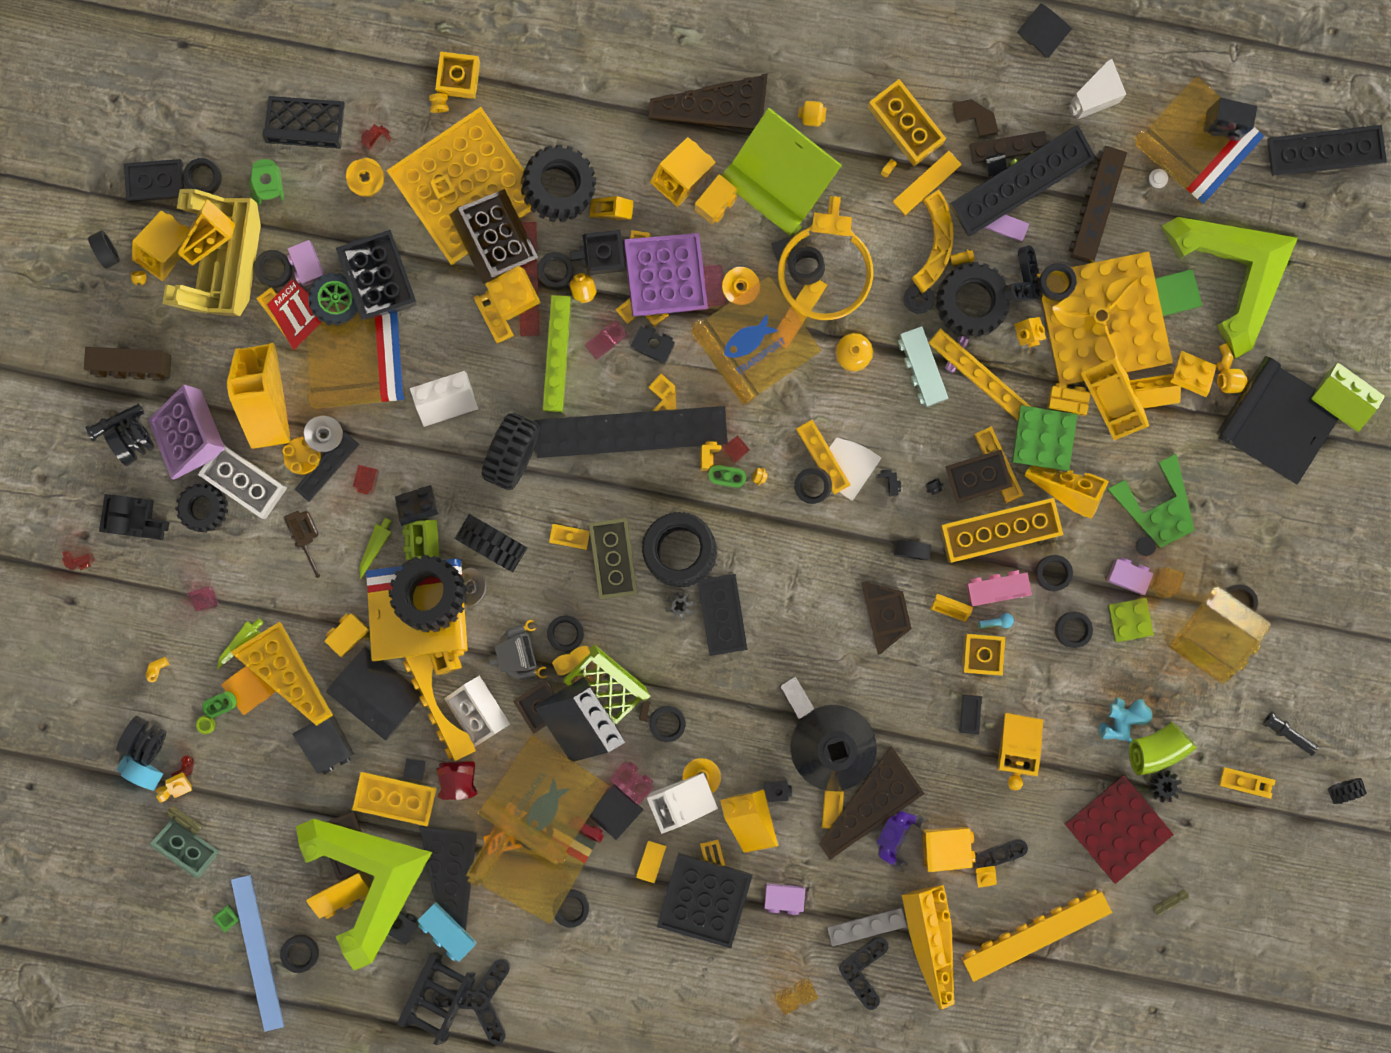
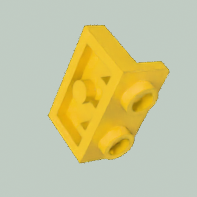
(706, 458)

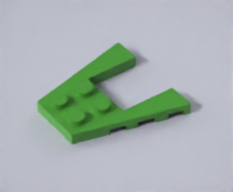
(1168, 520)

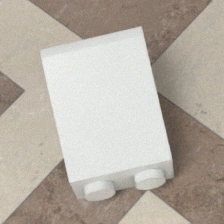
(1099, 92)

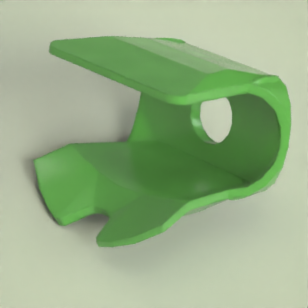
(265, 191)

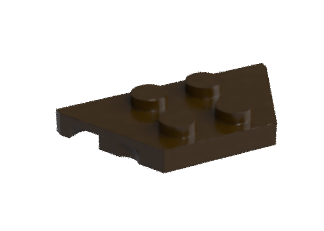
(886, 614)

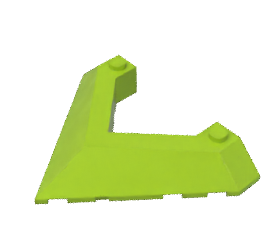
(1265, 259)
(395, 873)

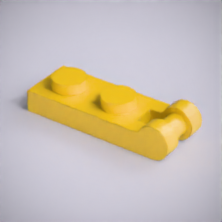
(497, 325)
(1246, 782)

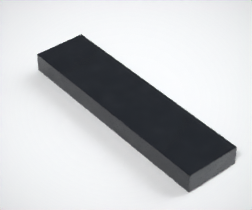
(326, 468)

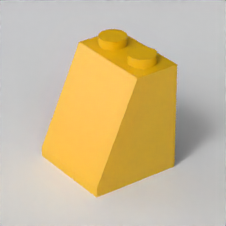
(682, 171)
(159, 244)
(947, 849)

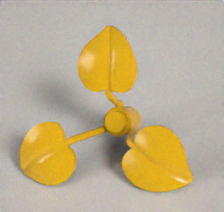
(1073, 310)

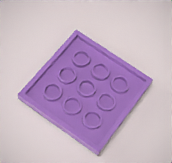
(665, 274)

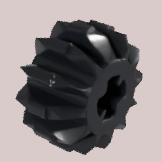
(1172, 786)

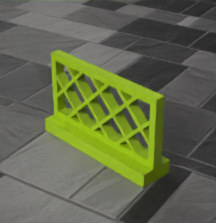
(620, 676)

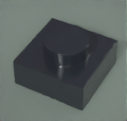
(414, 769)

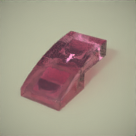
(713, 283)
(606, 340)

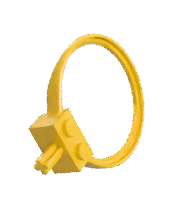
(829, 224)

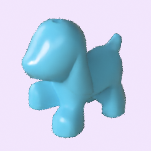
(1124, 718)

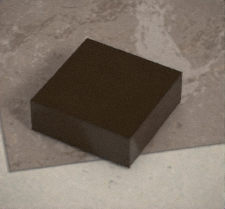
(644, 711)

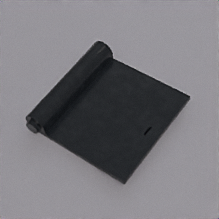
(1278, 421)

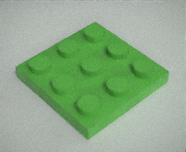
(1044, 438)

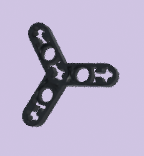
(486, 1006)

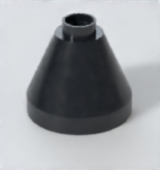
(825, 727)

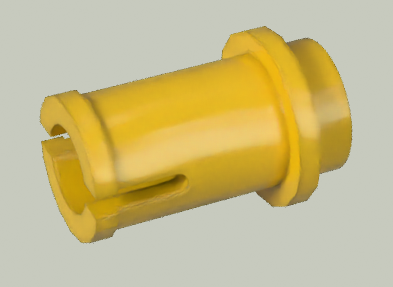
(961, 258)

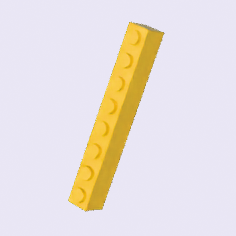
(1035, 935)

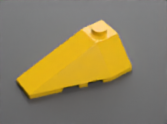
(1075, 491)

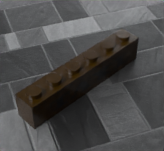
(1098, 204)

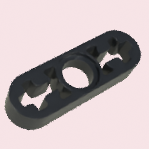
(1012, 844)

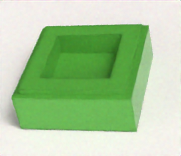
(226, 918)

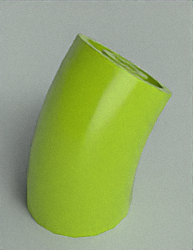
(1160, 749)

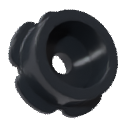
(934, 486)

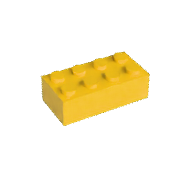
(906, 122)

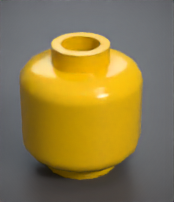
(812, 113)
(583, 288)
(1232, 380)

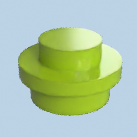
(205, 724)

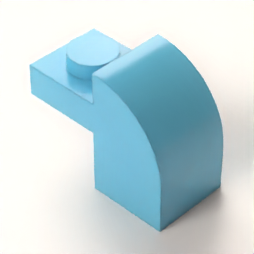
(135, 772)

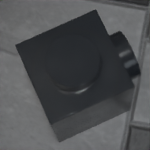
(777, 791)

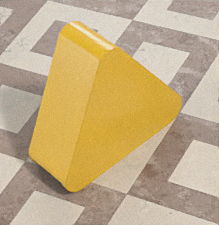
(258, 395)

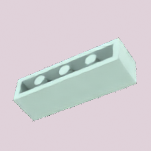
(923, 367)

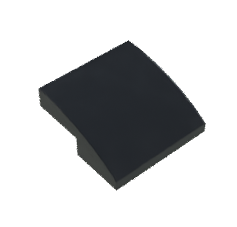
(1044, 30)
(615, 812)

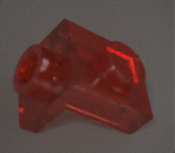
(370, 136)
(79, 563)

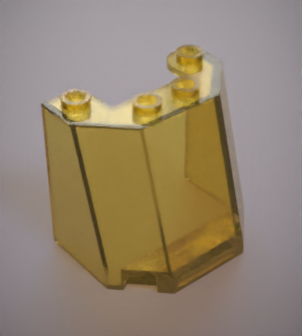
(1221, 635)

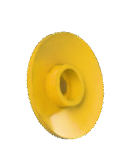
(738, 275)
(706, 766)

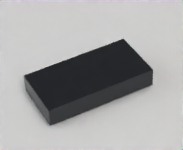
(970, 714)

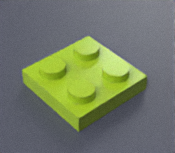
(1130, 620)

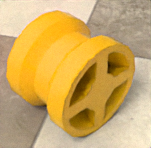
(438, 103)

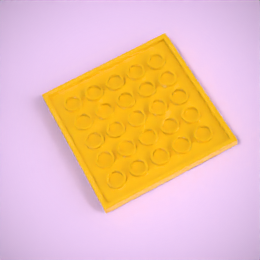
(477, 166)
(1141, 325)

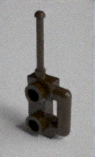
(299, 536)

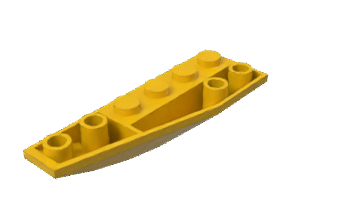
(932, 940)

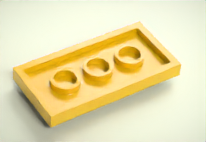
(394, 799)

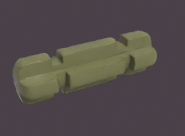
(184, 820)
(1171, 902)

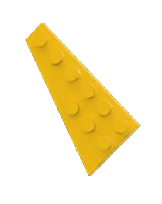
(278, 664)

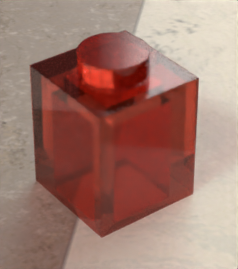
(736, 449)
(365, 479)

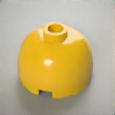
(854, 352)

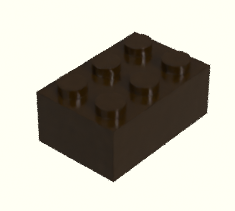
(979, 476)

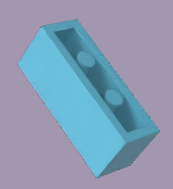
(446, 932)

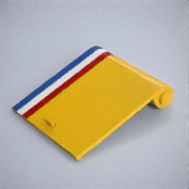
(395, 639)

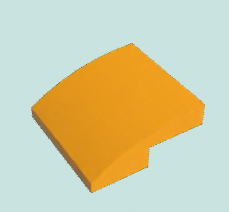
(248, 689)

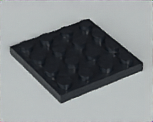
(704, 900)

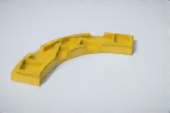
(942, 241)

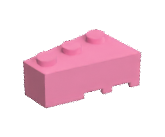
(998, 588)

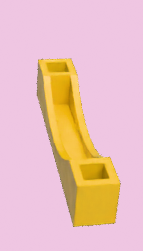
(456, 741)

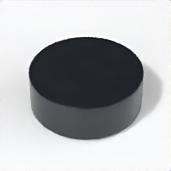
(1145, 546)

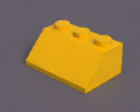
(340, 895)

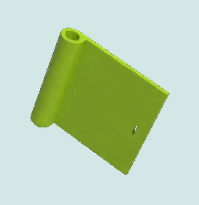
(781, 172)

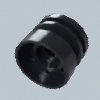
(127, 441)
(144, 742)

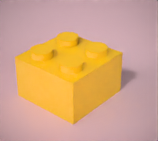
(458, 75)
(716, 199)
(512, 293)
(983, 654)

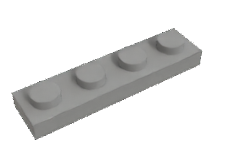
(866, 926)

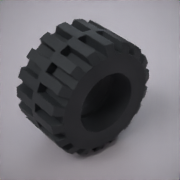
(186, 503)

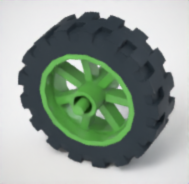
(323, 314)

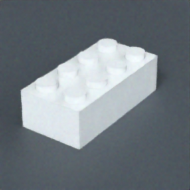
(243, 482)

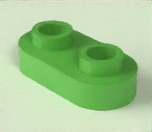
(727, 476)
(219, 704)

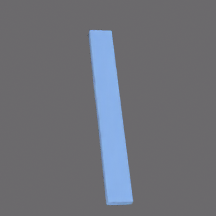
(257, 953)

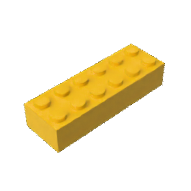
(1001, 530)

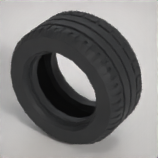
(663, 527)

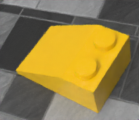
(750, 820)

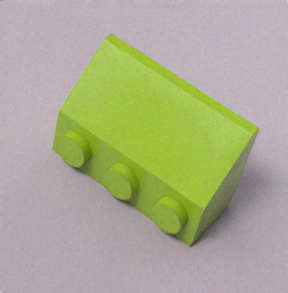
(1347, 397)

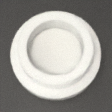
(1158, 178)

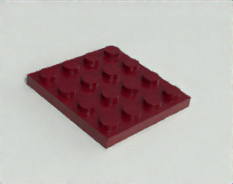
(1119, 829)

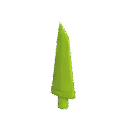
(377, 540)
(246, 633)

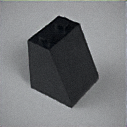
(324, 745)

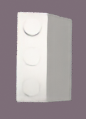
(444, 398)
(477, 711)

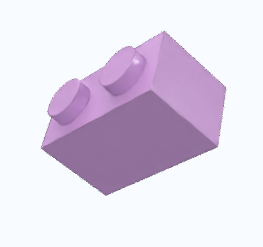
(306, 263)
(1130, 576)
(785, 898)

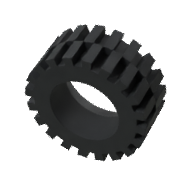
(490, 543)

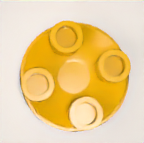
(300, 457)

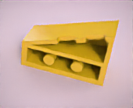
(206, 233)

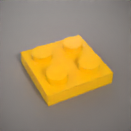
(1193, 373)

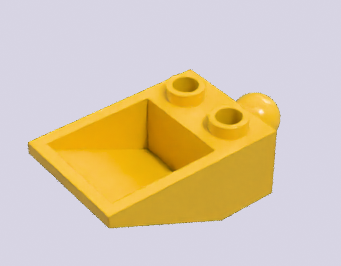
(1020, 743)

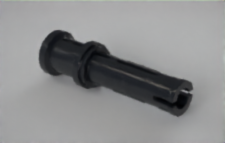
(99, 428)
(1283, 728)

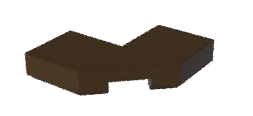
(970, 110)

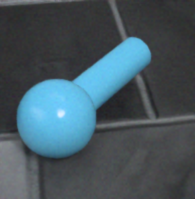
(1005, 621)

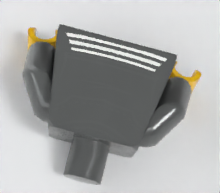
(515, 654)

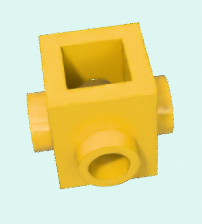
(1030, 332)

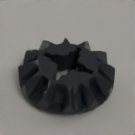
(924, 305)

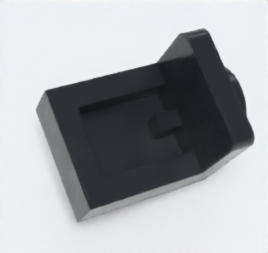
(893, 484)

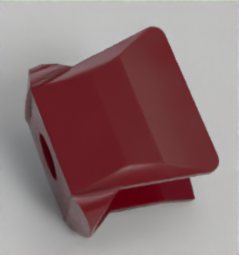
(456, 780)

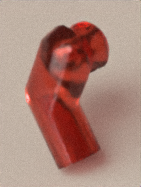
(186, 767)

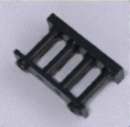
(418, 999)

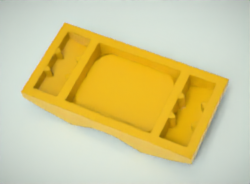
(1115, 398)

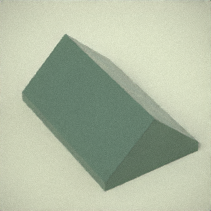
(184, 849)

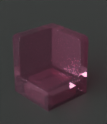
(203, 598)

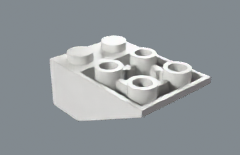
(681, 802)

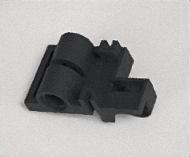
(131, 517)

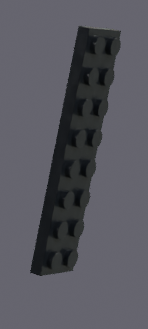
(1022, 180)

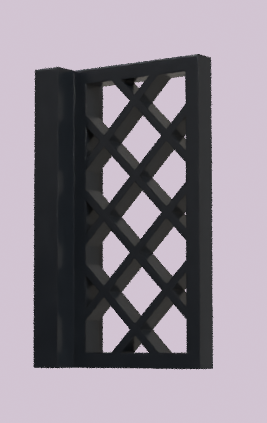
(299, 137)

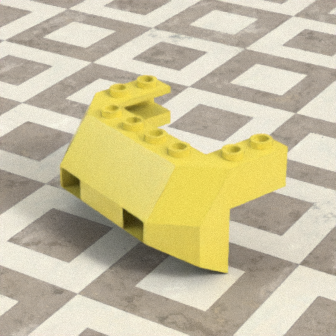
(226, 272)

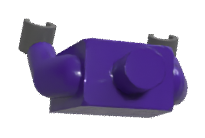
(894, 836)

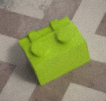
(421, 539)

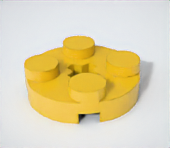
(367, 188)

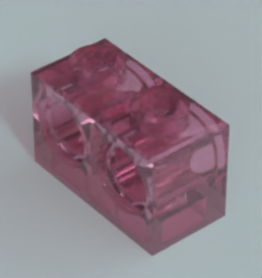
(628, 786)

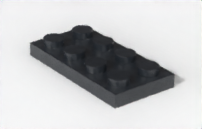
(722, 615)

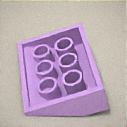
(186, 432)

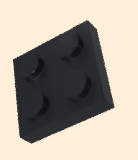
(416, 505)

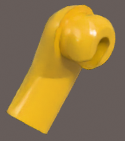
(1227, 358)
(154, 668)

